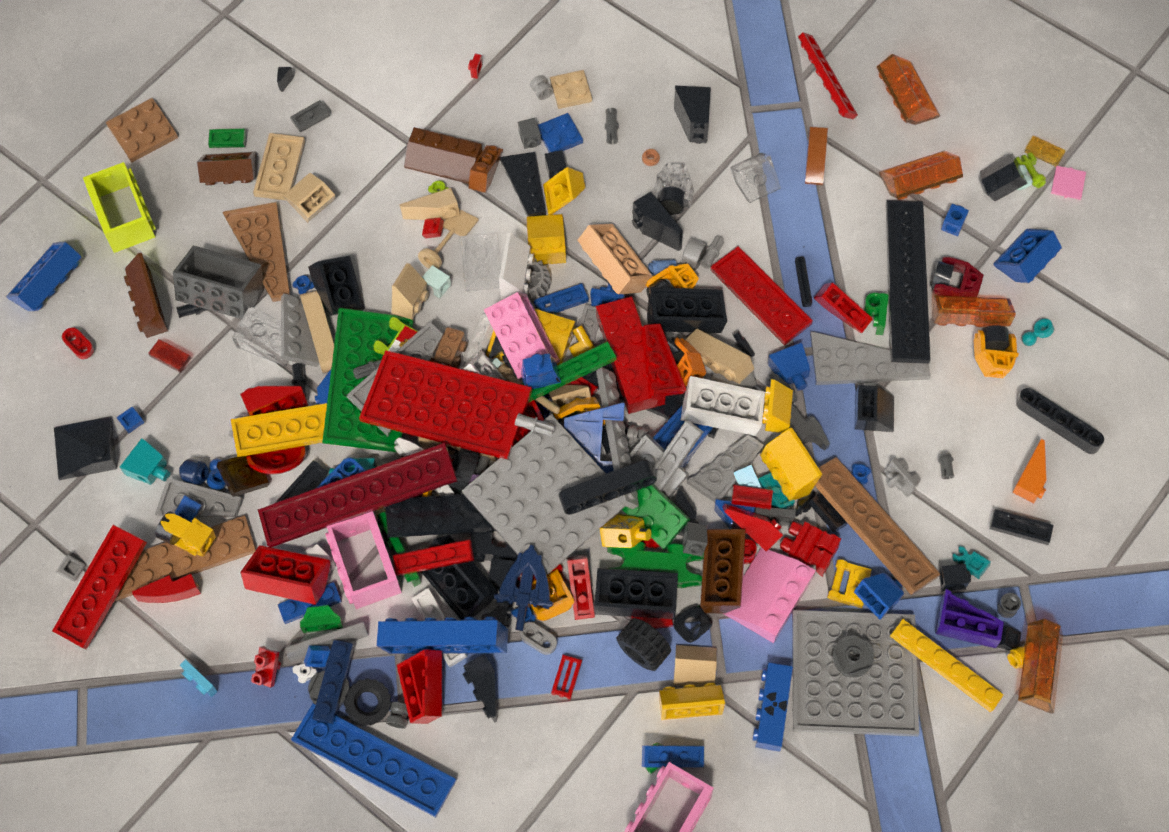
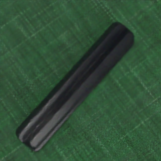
(803, 281)

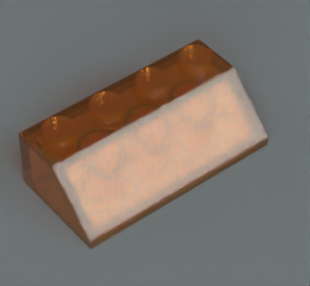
(907, 90)
(922, 174)
(972, 311)
(1041, 665)

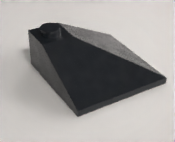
(85, 448)

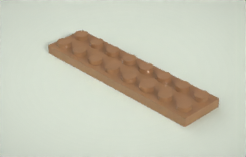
(875, 527)
(231, 543)

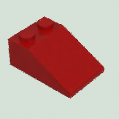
(273, 399)

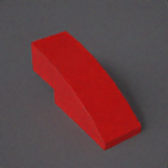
(167, 590)

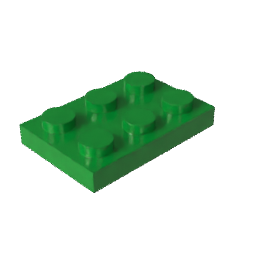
(659, 515)

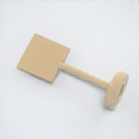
(459, 225)

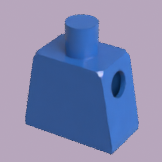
(791, 365)
(879, 593)

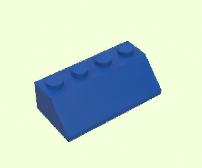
(44, 276)

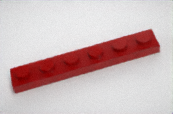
(829, 79)

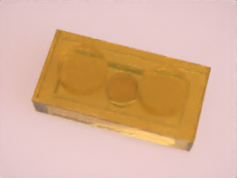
(1045, 151)

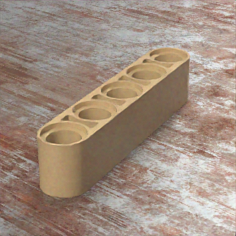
(319, 329)

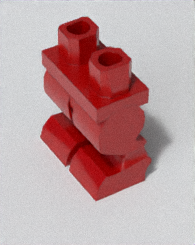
(807, 545)

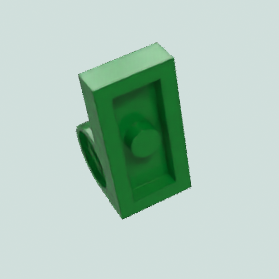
(878, 312)

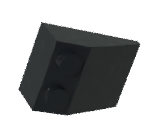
(656, 222)
(336, 284)

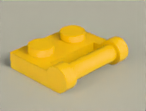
(856, 575)

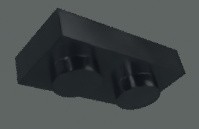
(827, 512)

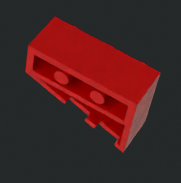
(422, 686)

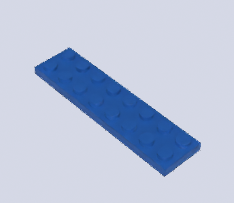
(376, 762)

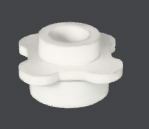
(303, 677)

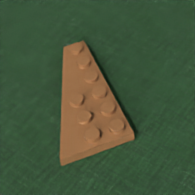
(261, 239)

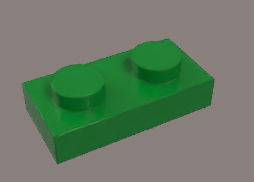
(226, 138)

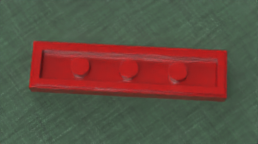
(433, 557)

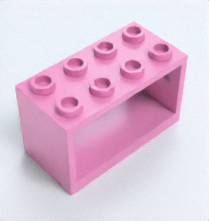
(519, 330)
(372, 593)
(686, 780)

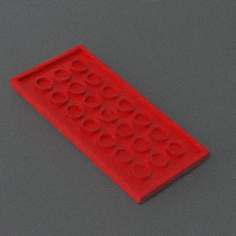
(445, 404)

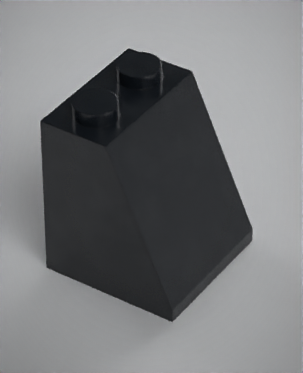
(692, 110)

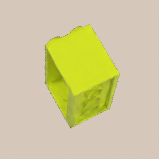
(112, 180)

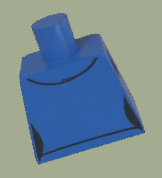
(539, 371)

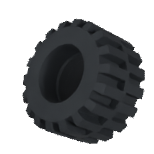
(643, 644)

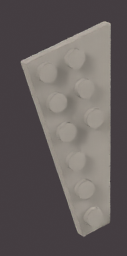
(420, 346)
(853, 362)

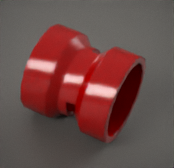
(750, 551)

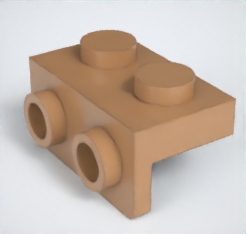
(451, 348)

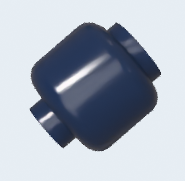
(194, 471)

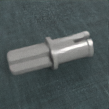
(712, 252)
(534, 424)

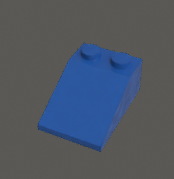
(671, 428)

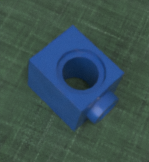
(952, 225)

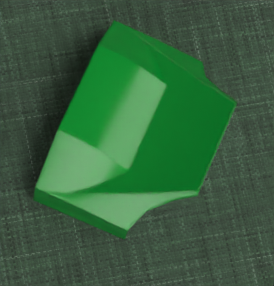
(320, 619)

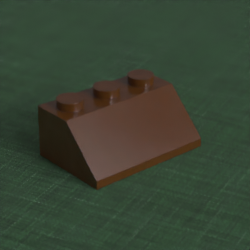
(227, 168)

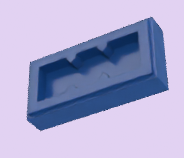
(188, 508)

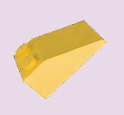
(547, 238)

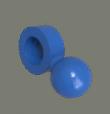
(214, 478)

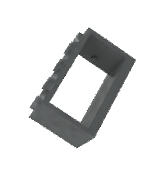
(217, 282)

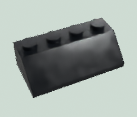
(687, 309)
(461, 585)
(636, 593)

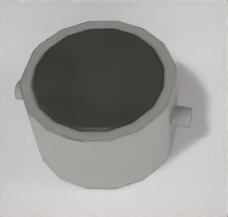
(694, 253)

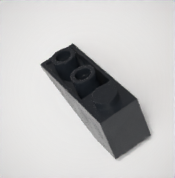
(483, 679)

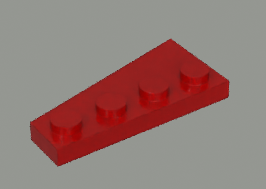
(660, 364)

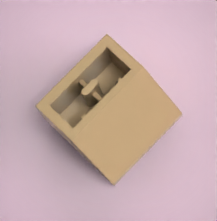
(309, 197)

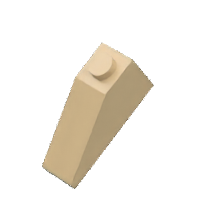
(436, 205)

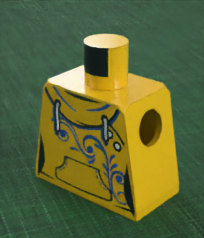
(624, 532)

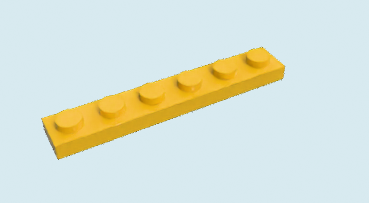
(946, 665)

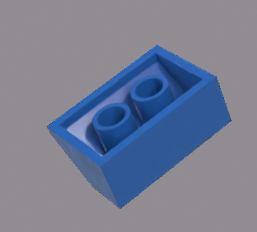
(1028, 255)

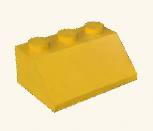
(791, 465)
(691, 701)

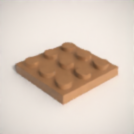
(141, 130)

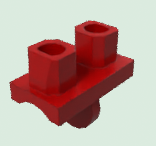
(266, 667)

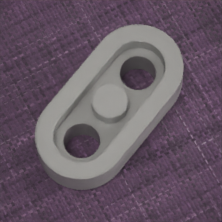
(538, 639)

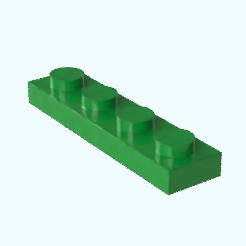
(394, 543)

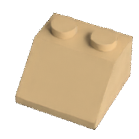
(408, 293)

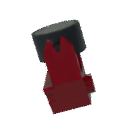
(970, 282)

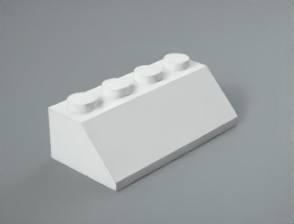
(723, 406)

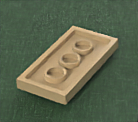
(278, 166)

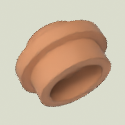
(650, 153)

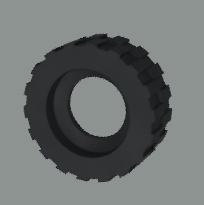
(464, 467)
(378, 690)

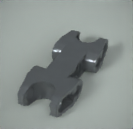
(806, 429)

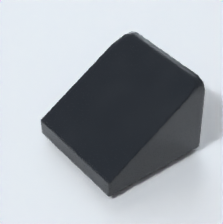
(284, 77)
(1010, 638)

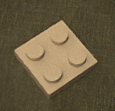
(570, 89)

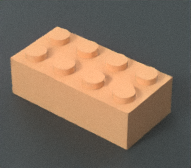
(615, 258)

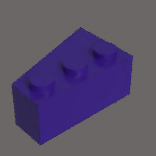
(967, 623)

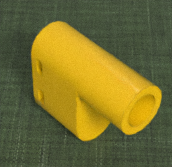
(584, 342)

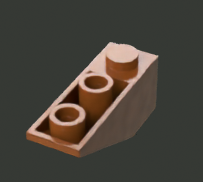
(484, 168)

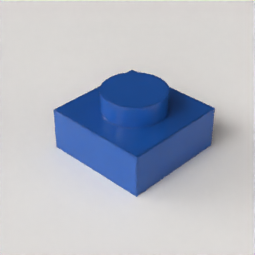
(130, 420)
(316, 656)

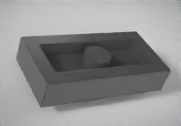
(310, 116)
(782, 516)

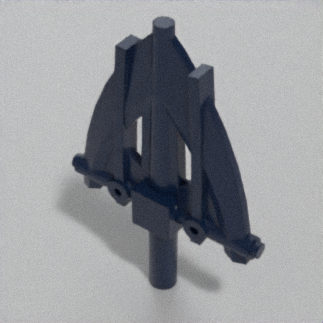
(527, 565)

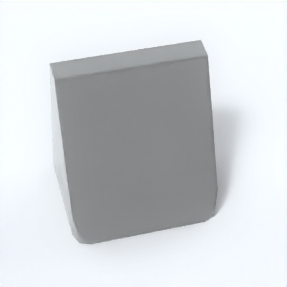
(70, 568)

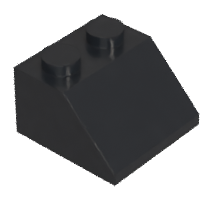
(1002, 177)

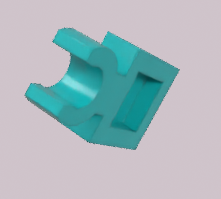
(974, 563)

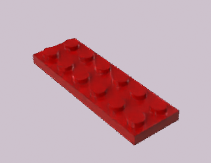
(761, 295)
(99, 587)

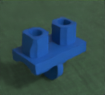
(604, 295)

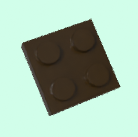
(240, 476)

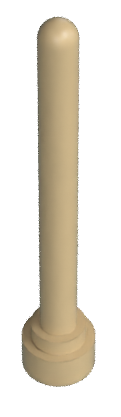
(509, 376)

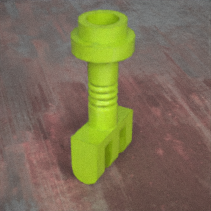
(1038, 179)

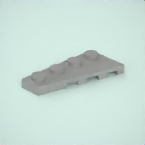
(214, 502)

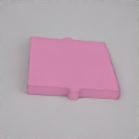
(1068, 182)

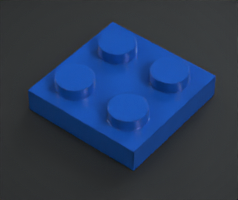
(560, 133)

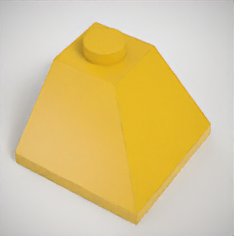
(563, 189)

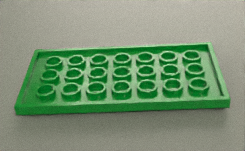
(354, 348)

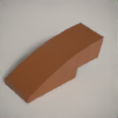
(816, 155)

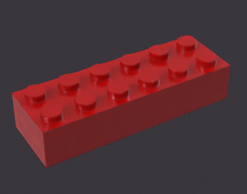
(622, 330)

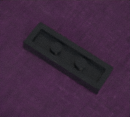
(1021, 527)

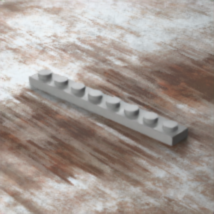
(615, 431)

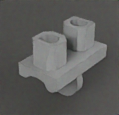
(901, 478)

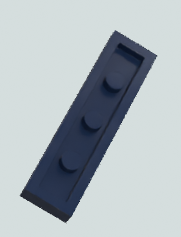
(333, 682)

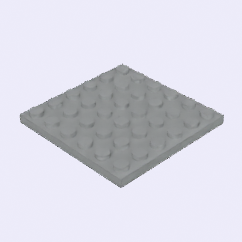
(523, 499)
(871, 704)

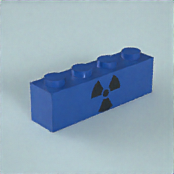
(773, 708)

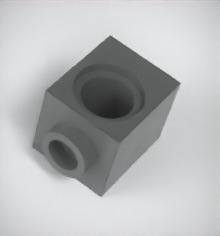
(529, 133)
(694, 538)

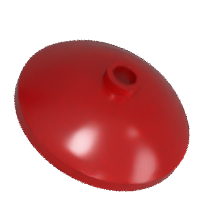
(277, 461)

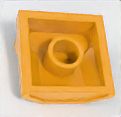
(559, 595)

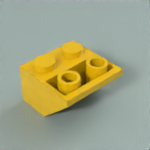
(777, 407)

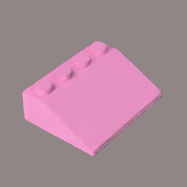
(771, 593)

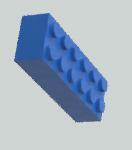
(445, 636)

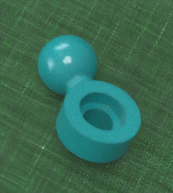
(1042, 329)

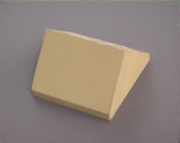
(694, 665)

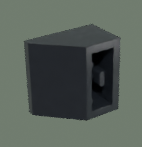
(874, 409)

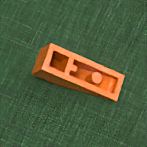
(1034, 476)

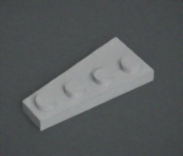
(295, 333)
(718, 477)

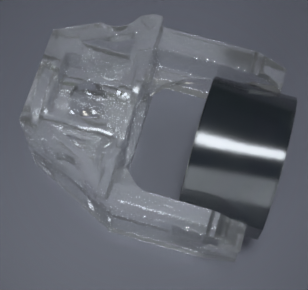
(671, 193)

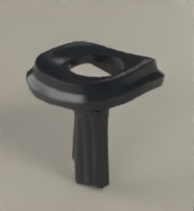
(698, 630)

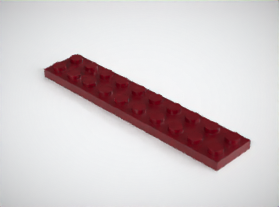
(357, 495)

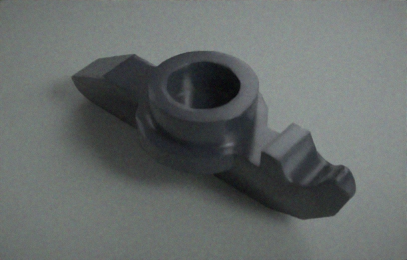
(803, 505)

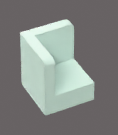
(437, 280)

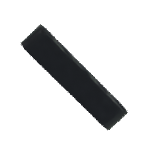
(1063, 429)
(607, 487)

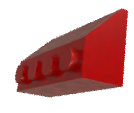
(286, 574)

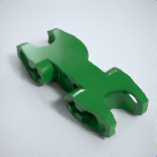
(671, 562)

